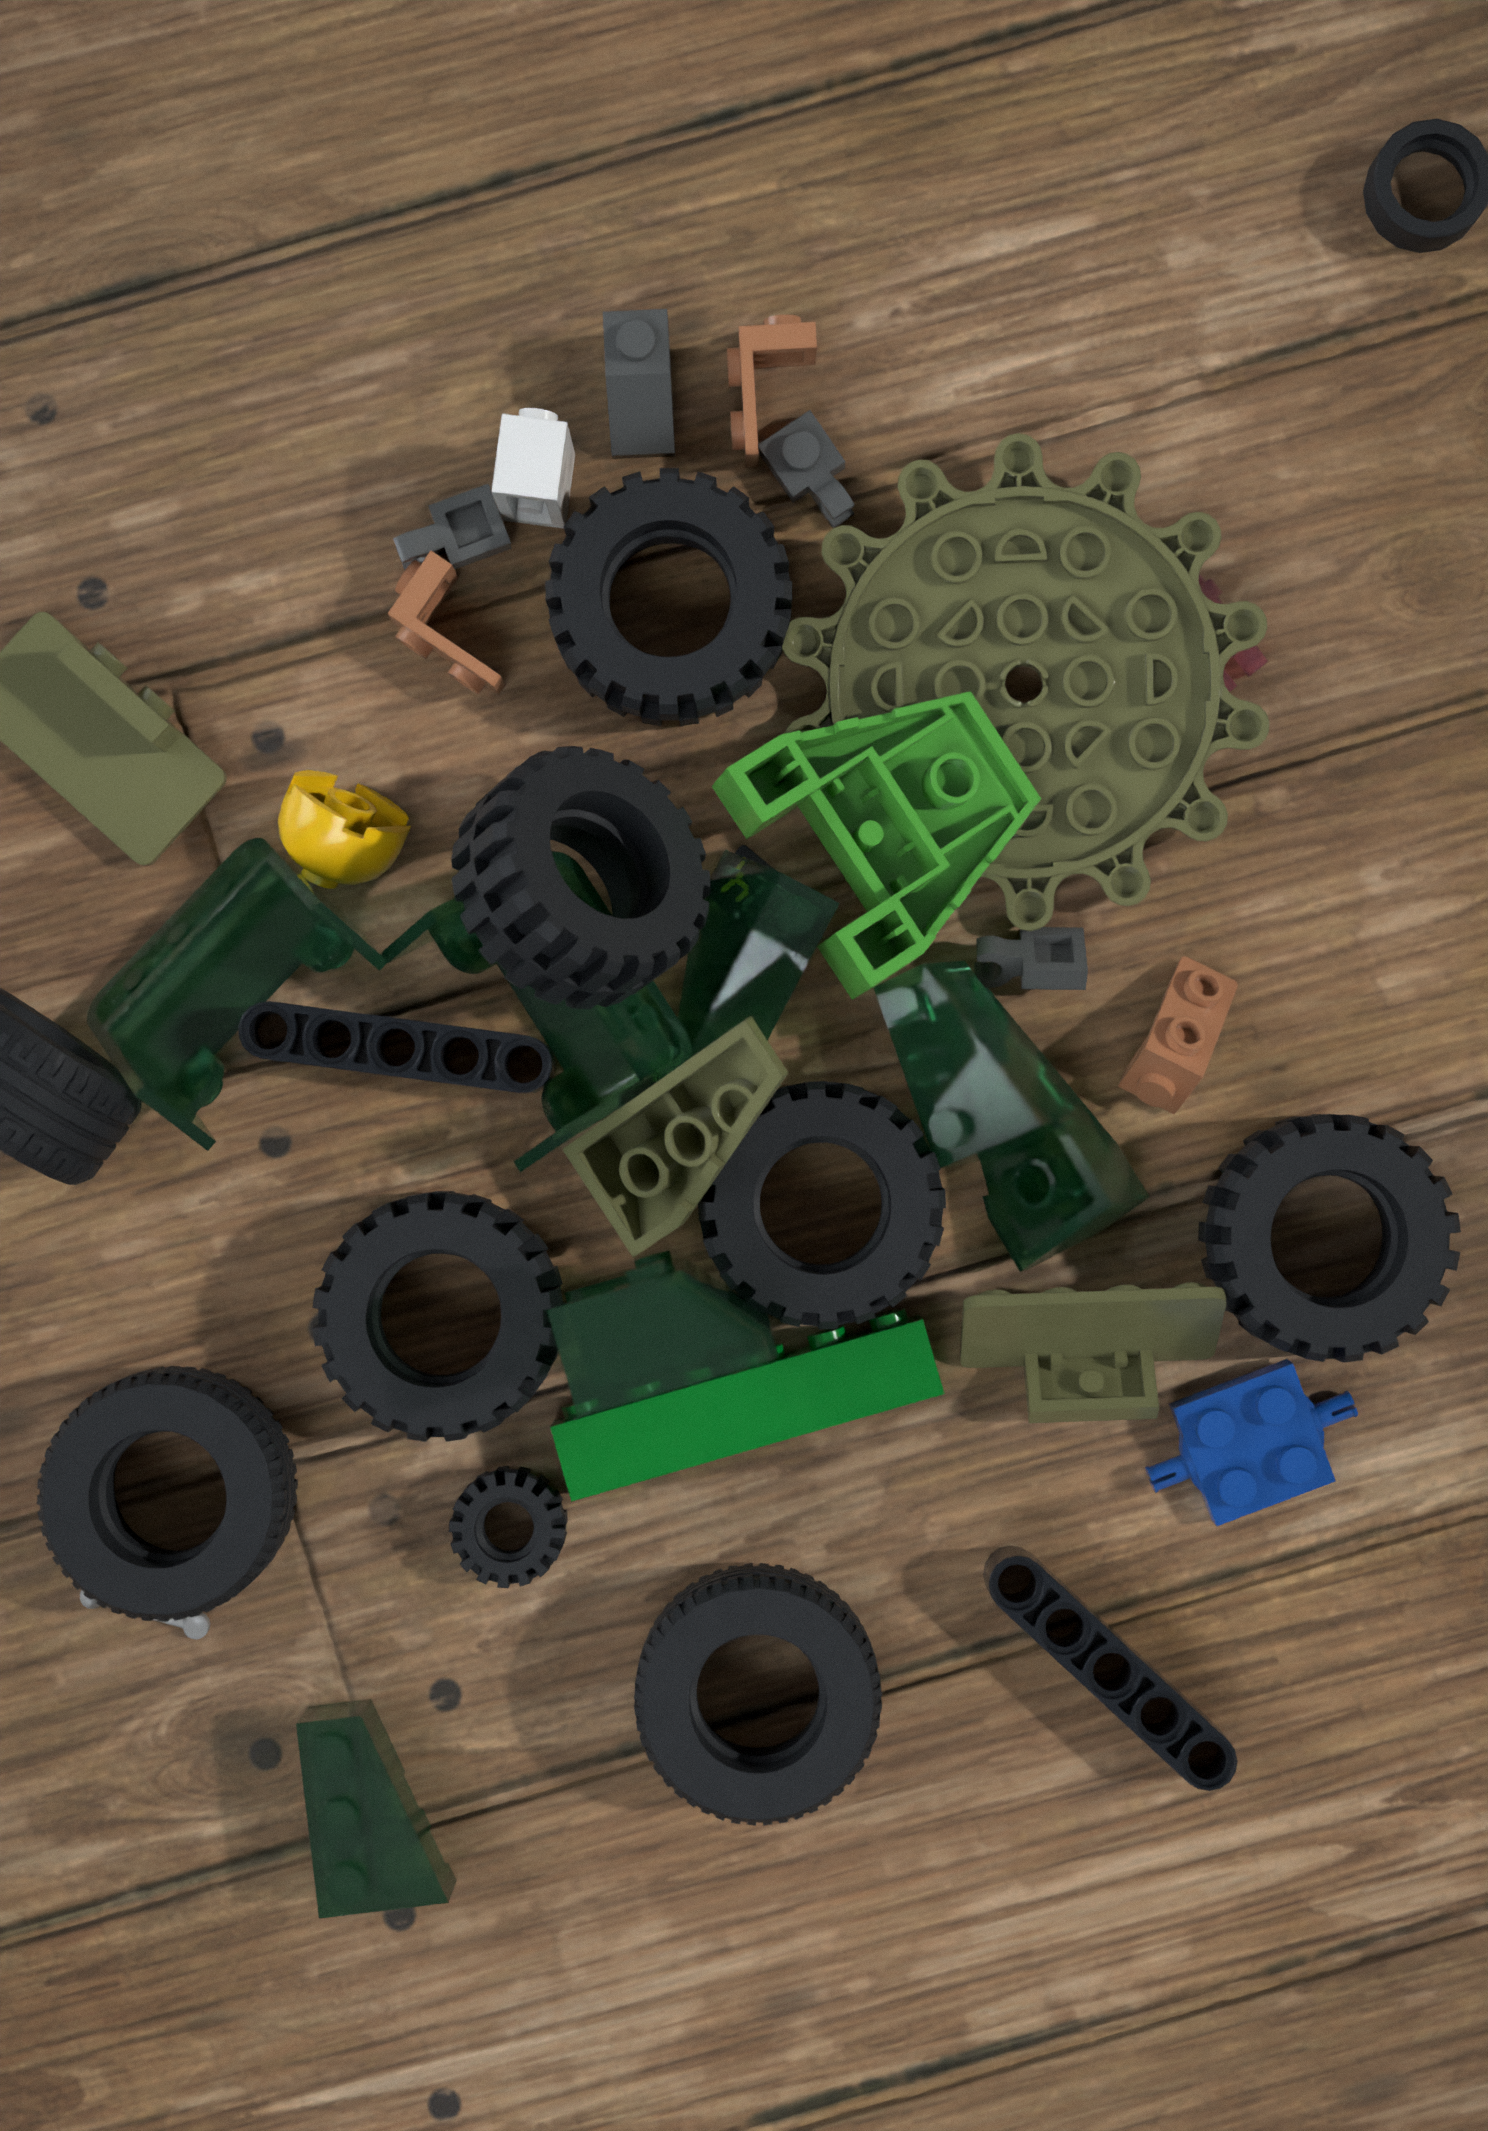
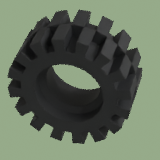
(502, 1565)

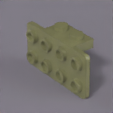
(101, 739)
(1091, 1349)

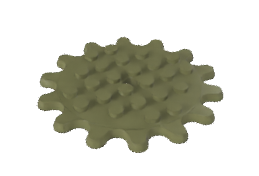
(1089, 604)

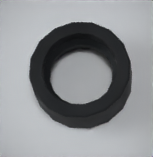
(1454, 145)

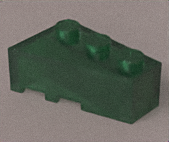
(965, 1066)
(363, 1821)

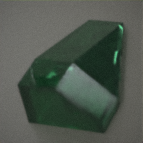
(751, 949)
(1059, 1183)

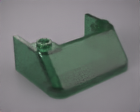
(203, 971)
(604, 1050)
(655, 1333)

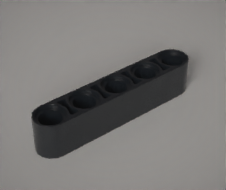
(368, 1037)
(1128, 1691)

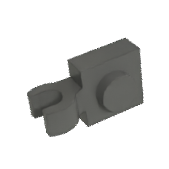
(805, 463)
(463, 528)
(1043, 958)

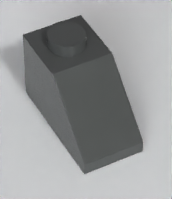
(639, 383)

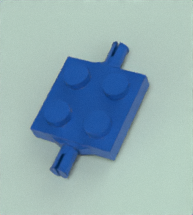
(1252, 1442)

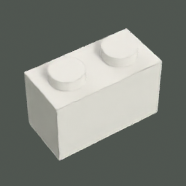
(533, 468)

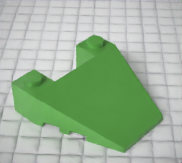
(904, 809)

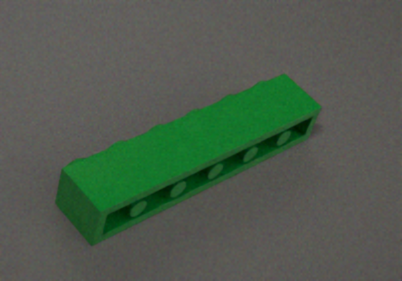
(750, 1408)

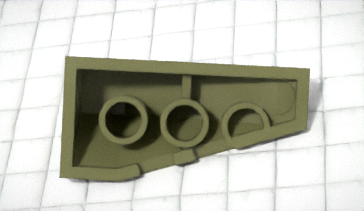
(675, 1137)

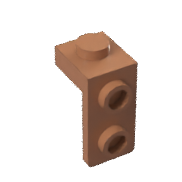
(776, 343)
(421, 592)
(1181, 1036)

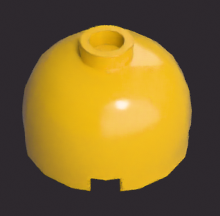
(339, 832)

